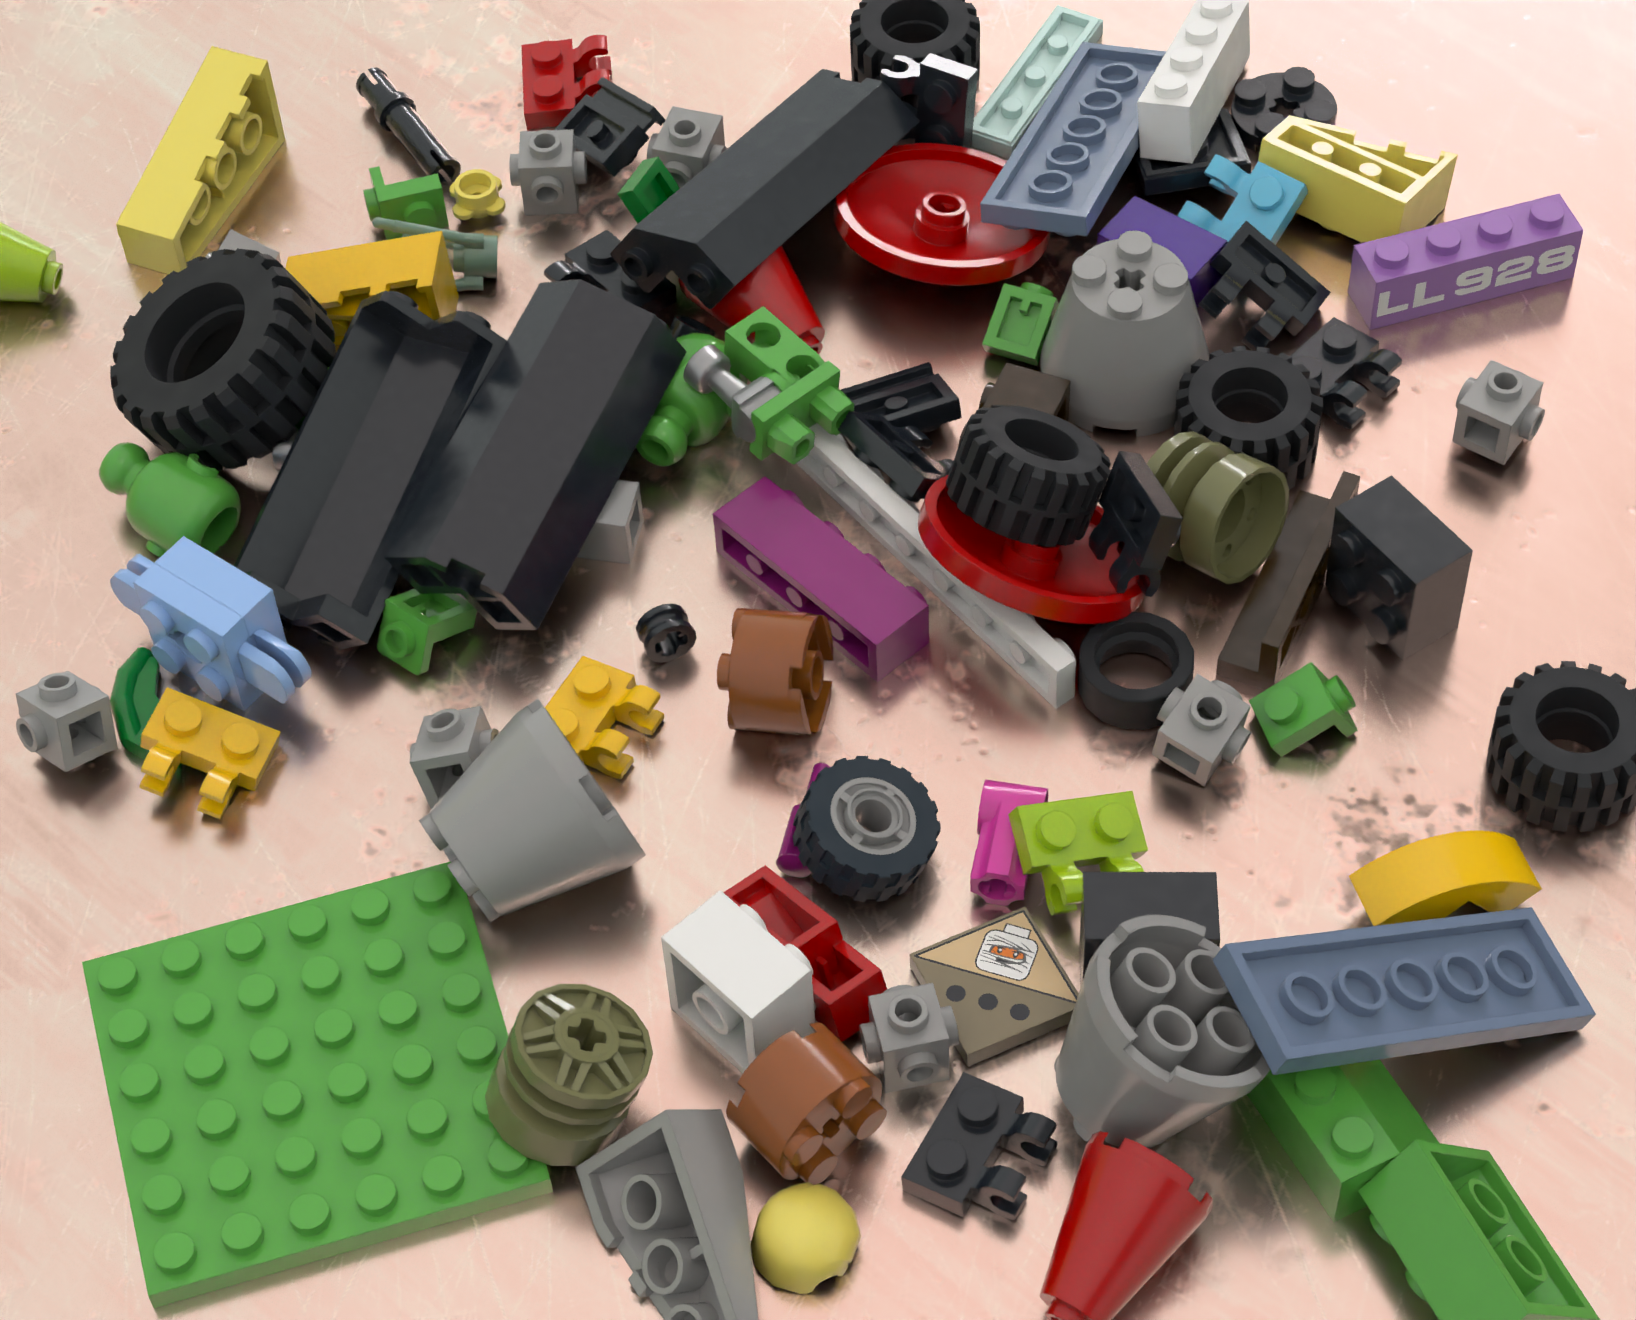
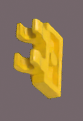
(591, 703)
(209, 740)

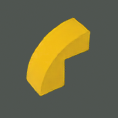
(1443, 874)

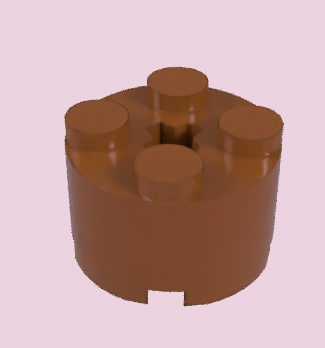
(777, 671)
(807, 1103)

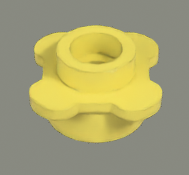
(476, 195)

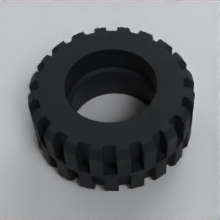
(223, 358)

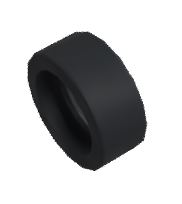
(1139, 634)

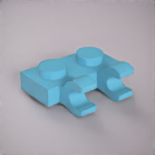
(1262, 198)

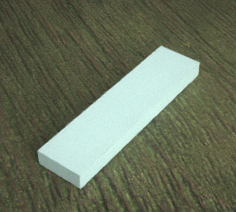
(1031, 79)

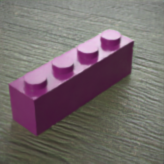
(820, 573)

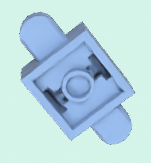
(212, 624)

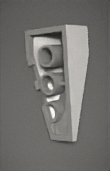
(677, 1214)

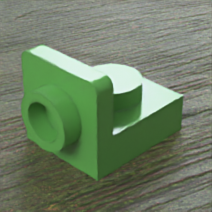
(1021, 322)
(417, 621)

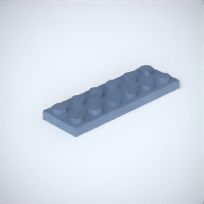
(1074, 144)
(1401, 989)

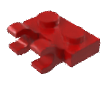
(551, 76)

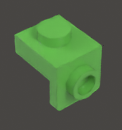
(409, 201)
(1303, 708)

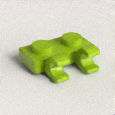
(1077, 834)

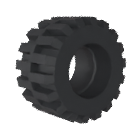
(912, 30)
(1258, 390)
(1027, 475)
(1560, 783)

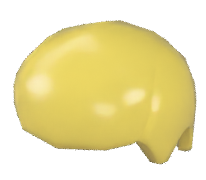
(804, 1237)

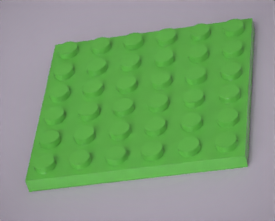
(305, 1082)

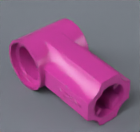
(996, 863)

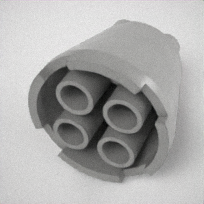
(1125, 335)
(528, 820)
(1154, 1036)

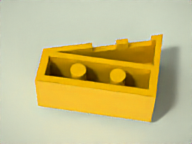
(350, 274)

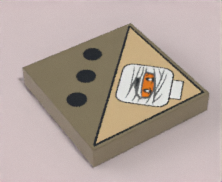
(999, 984)

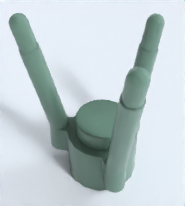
(472, 252)

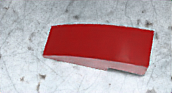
(840, 973)

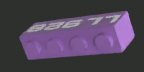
(1464, 261)

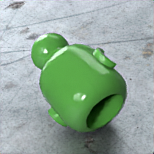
(683, 413)
(171, 497)

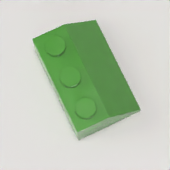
(1339, 1127)
(1469, 1238)

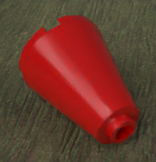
(779, 291)
(1118, 1229)

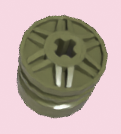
(1227, 503)
(568, 1074)

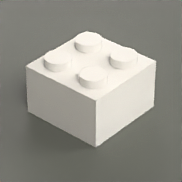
(736, 980)

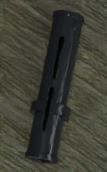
(398, 114)

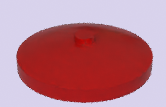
(922, 217)
(1034, 579)

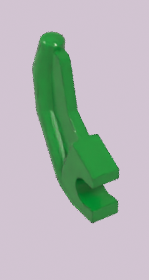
(135, 698)

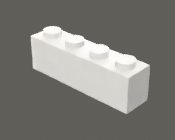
(1194, 80)

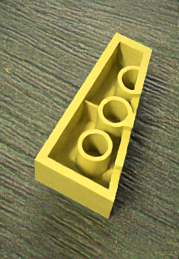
(203, 163)

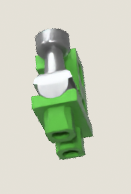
(786, 392)

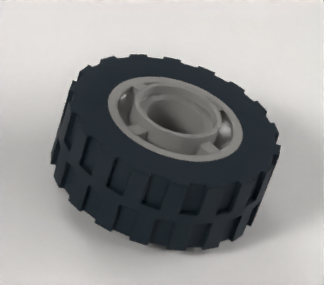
(848, 855)

